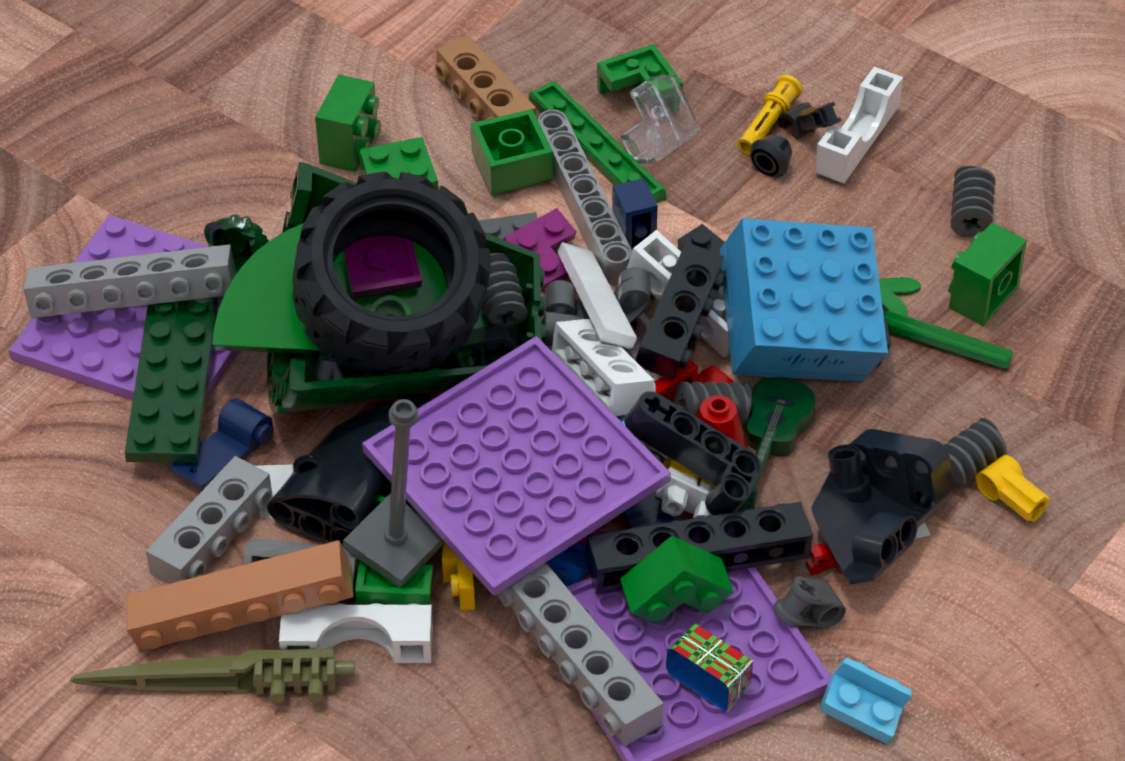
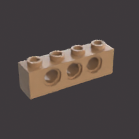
(479, 81)

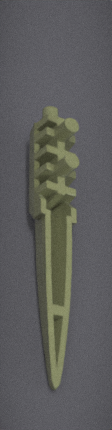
(231, 673)

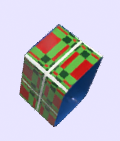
(709, 667)

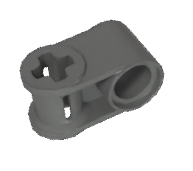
(810, 604)

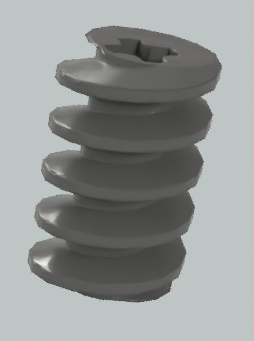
(972, 200)
(504, 297)
(691, 396)
(974, 450)

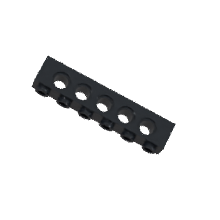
(739, 538)

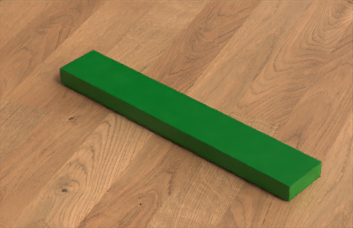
(595, 141)

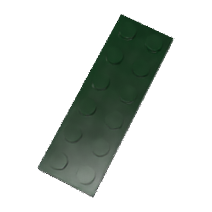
(172, 382)

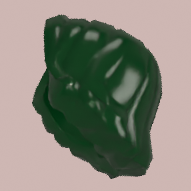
(240, 233)

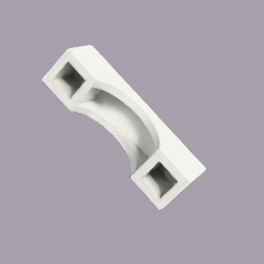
(844, 147)
(400, 629)

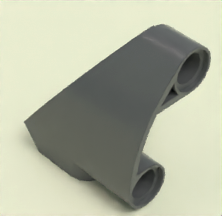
(631, 292)

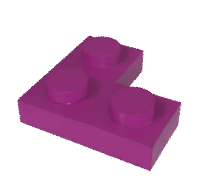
(544, 237)

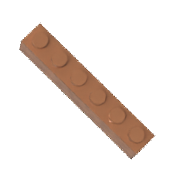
(239, 596)

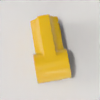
(1007, 482)

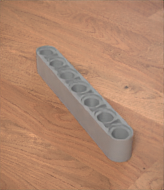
(585, 197)

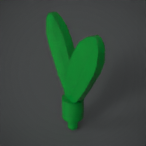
(897, 286)

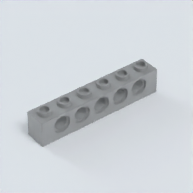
(129, 281)
(563, 624)

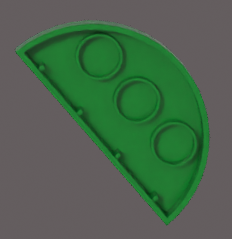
(260, 308)

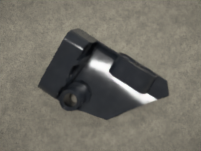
(336, 481)
(878, 499)

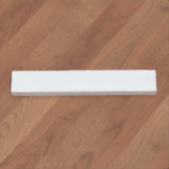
(597, 296)

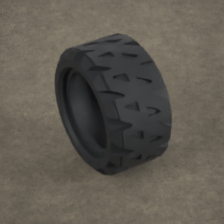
(402, 209)

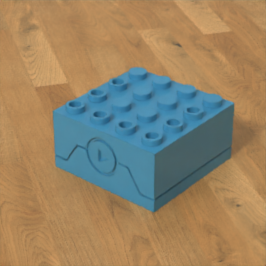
(803, 300)

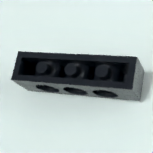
(686, 291)

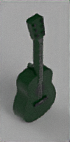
(778, 416)

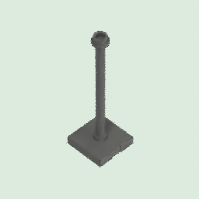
(394, 536)

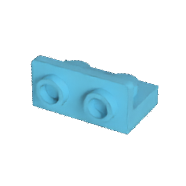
(865, 699)

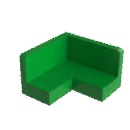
(632, 68)
(375, 588)

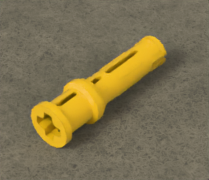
(773, 105)

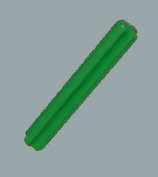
(948, 340)

